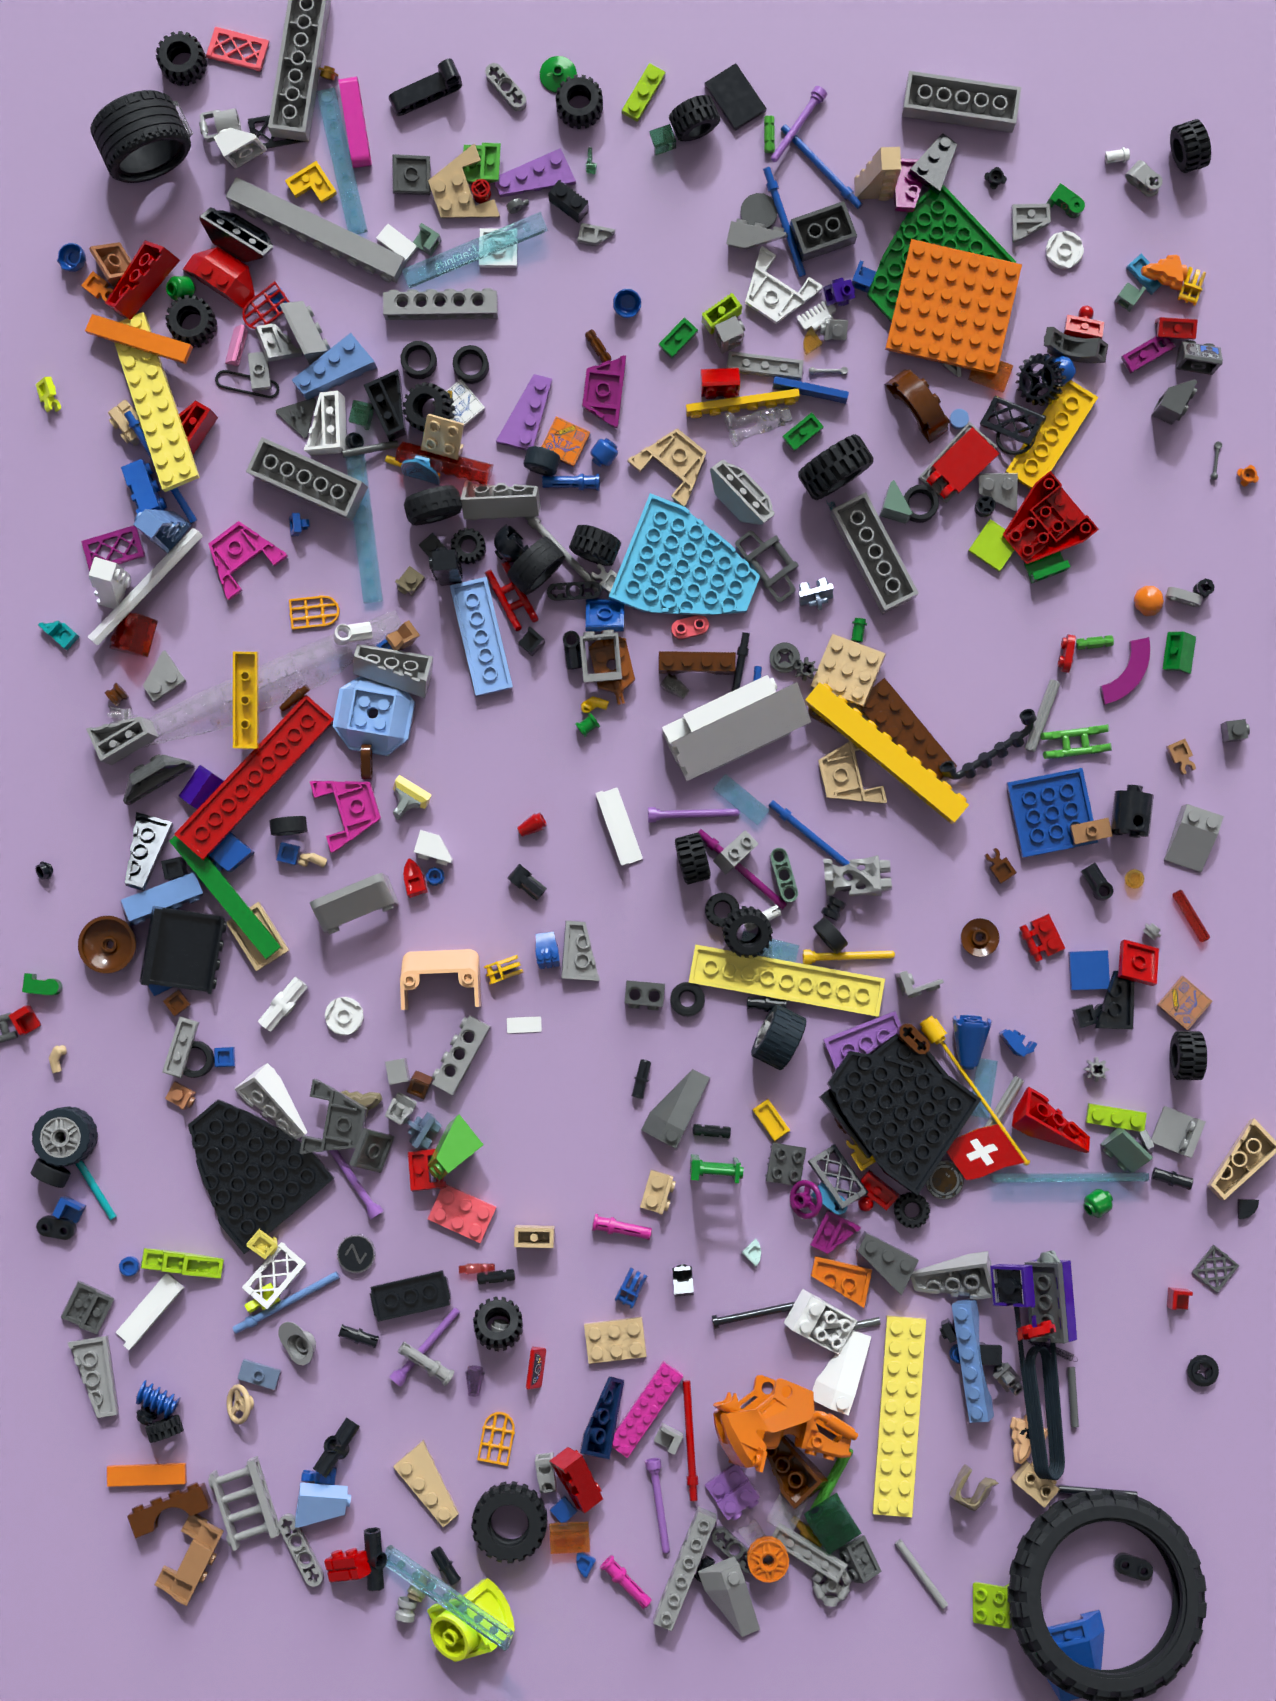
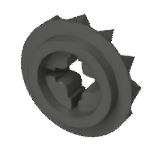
(784, 648)

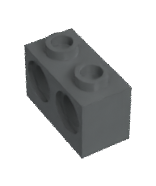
(644, 988)

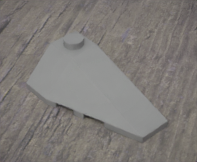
(961, 1276)
(729, 1591)

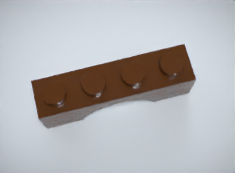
(710, 662)
(192, 1500)

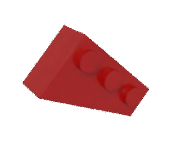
(197, 422)
(577, 1479)

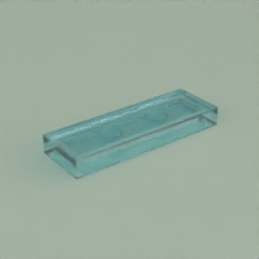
(741, 799)
(777, 949)
(984, 1082)

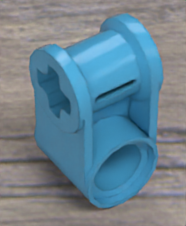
(827, 1199)

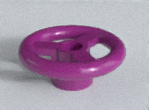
(804, 1200)

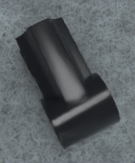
(572, 652)
(523, 879)
(1095, 880)

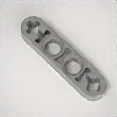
(297, 1551)

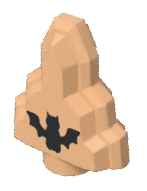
(1021, 1437)

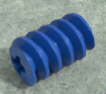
(156, 1400)

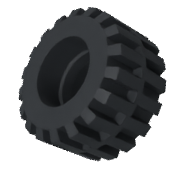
(171, 48)
(579, 87)
(694, 118)
(1190, 146)
(184, 308)
(417, 399)
(595, 545)
(692, 858)
(753, 946)
(1188, 1055)
(498, 1339)

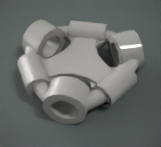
(831, 1586)

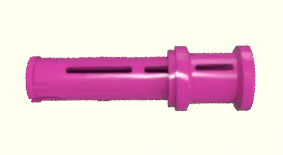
(611, 1225)
(619, 1576)

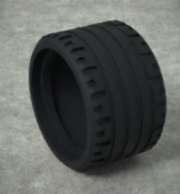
(140, 136)

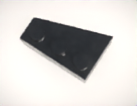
(387, 401)

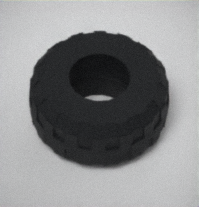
(433, 505)

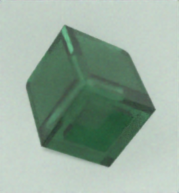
(663, 139)
(361, 414)

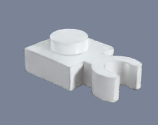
(607, 578)

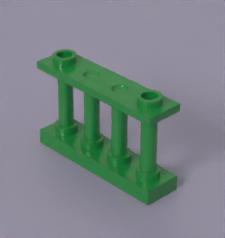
(698, 1168)

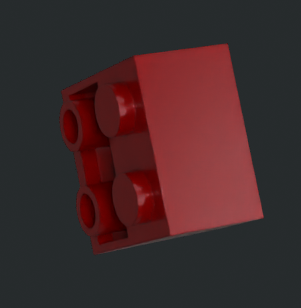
(720, 383)

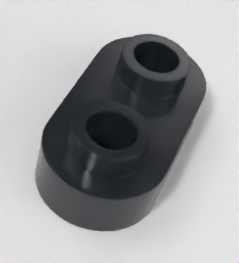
(55, 1227)
(1134, 1566)

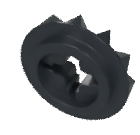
(1211, 1373)

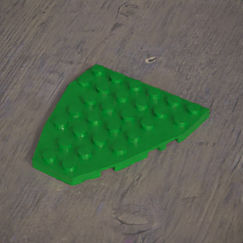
(936, 221)

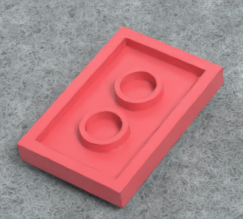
(462, 1213)

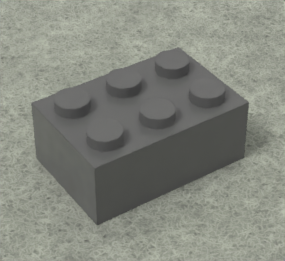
(823, 231)

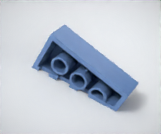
(334, 367)
(162, 527)

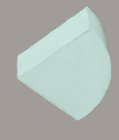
(753, 1252)

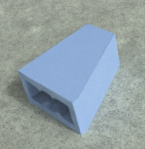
(320, 1503)

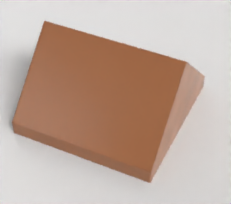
(112, 260)

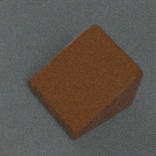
(419, 1084)

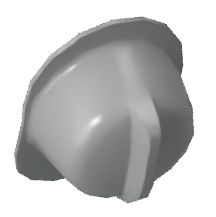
(297, 1342)

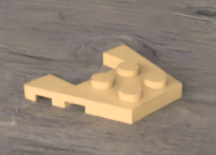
(453, 192)
(679, 456)
(843, 779)

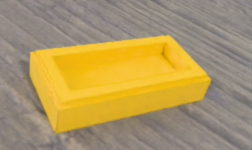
(771, 1120)

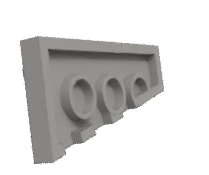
(96, 1369)

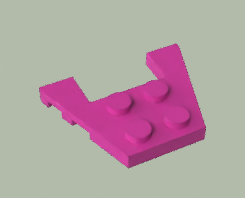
(235, 549)
(356, 807)

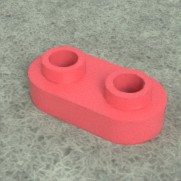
(691, 629)

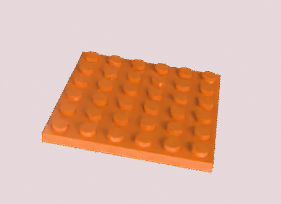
(953, 307)

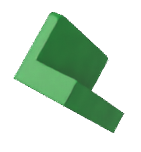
(1046, 567)
(1179, 652)

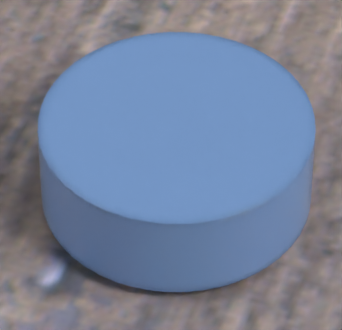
(959, 418)

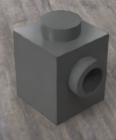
(1235, 730)

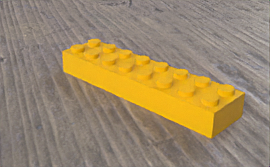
(246, 700)

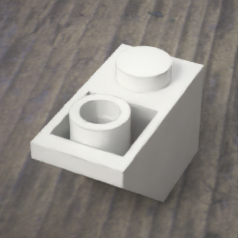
(432, 846)

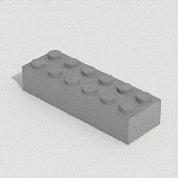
(961, 101)
(307, 479)
(874, 553)

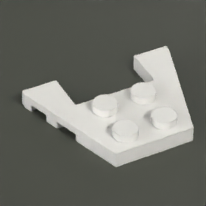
(772, 296)

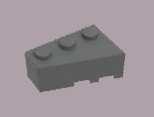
(888, 1260)

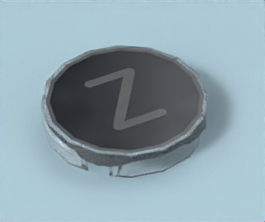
(356, 1253)

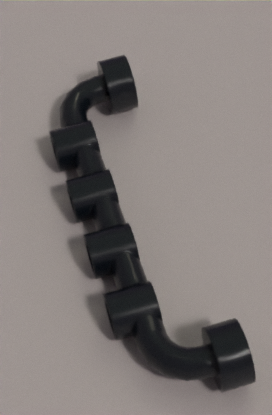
(1000, 749)

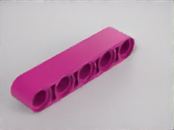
(355, 122)

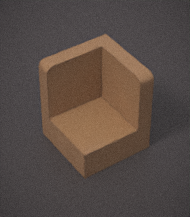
(403, 637)

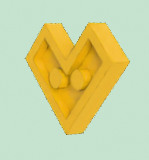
(311, 178)

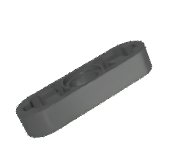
(720, 1544)

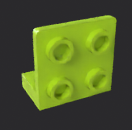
(991, 1605)

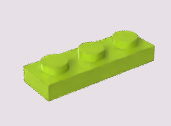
(643, 92)
(1115, 1117)

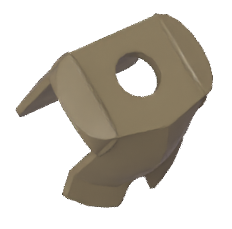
(980, 1495)

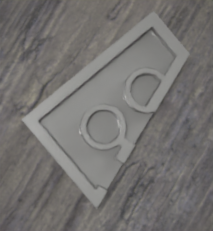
(577, 953)

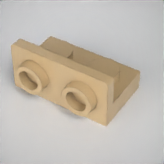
(657, 1192)

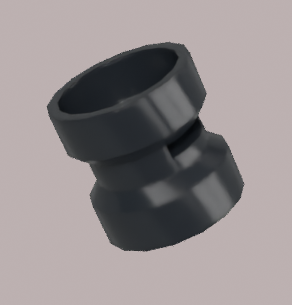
(833, 908)

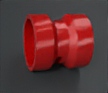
(481, 195)

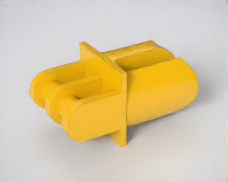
(1192, 288)
(501, 970)

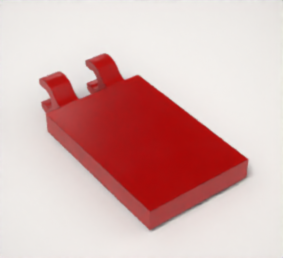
(963, 462)

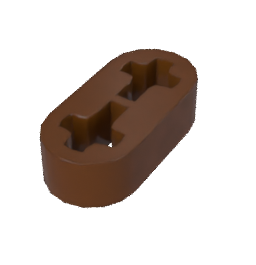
(366, 761)
(910, 1042)

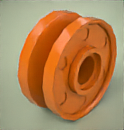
(764, 1547)

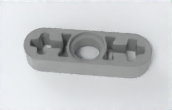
(504, 78)

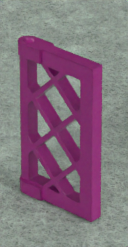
(118, 533)

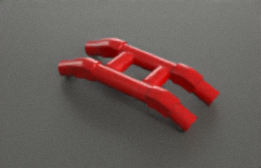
(509, 608)

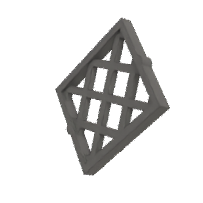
(1206, 1280)

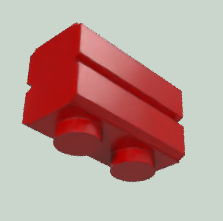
(347, 1565)

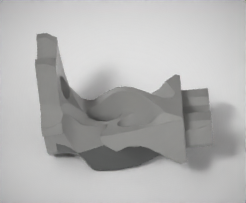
(868, 877)

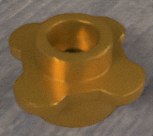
(328, 73)

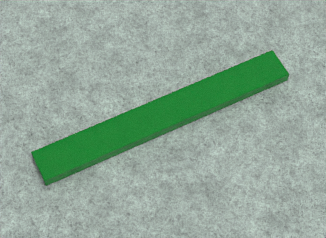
(229, 900)

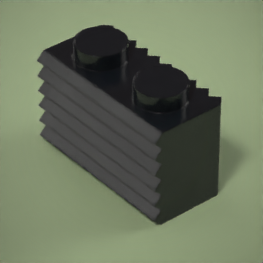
(568, 201)

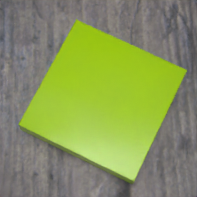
(992, 546)

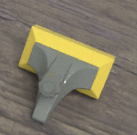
(409, 796)

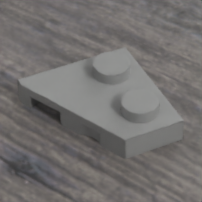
(163, 677)

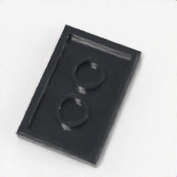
(735, 96)

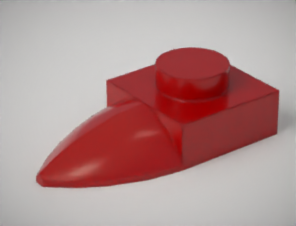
(414, 879)

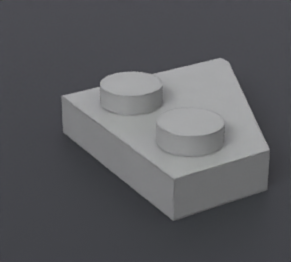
(1029, 219)
(275, 343)
(1001, 487)

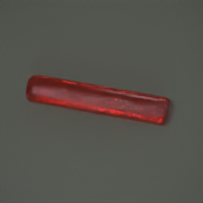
(1191, 915)

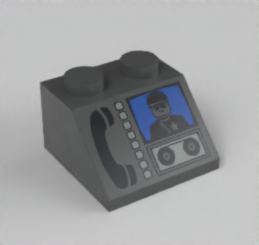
(1198, 357)

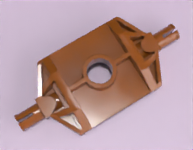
(603, 651)

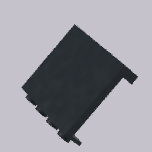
(182, 949)

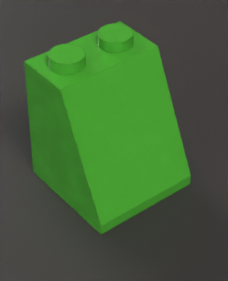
(453, 1148)

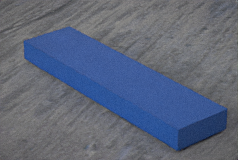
(811, 389)

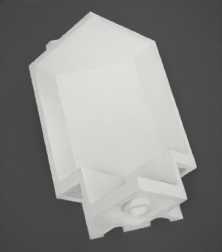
(735, 726)

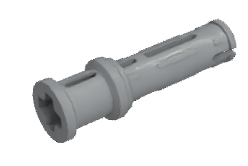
(432, 1367)

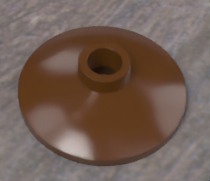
(989, 940)

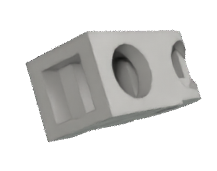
(545, 1473)

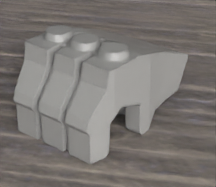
(400, 1109)

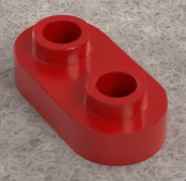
(1065, 660)

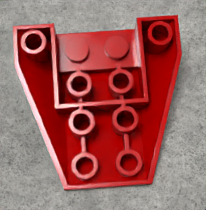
(1047, 522)

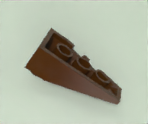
(794, 1472)

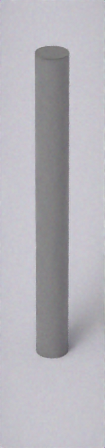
(921, 1574)

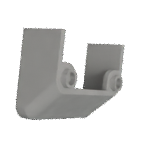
(353, 902)

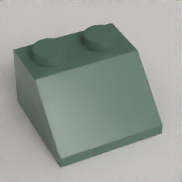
(1125, 1150)

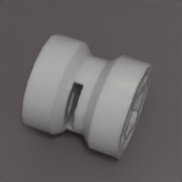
(406, 1609)

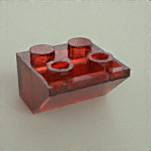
(134, 635)

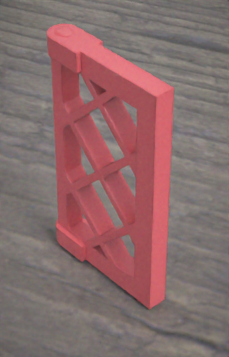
(236, 35)

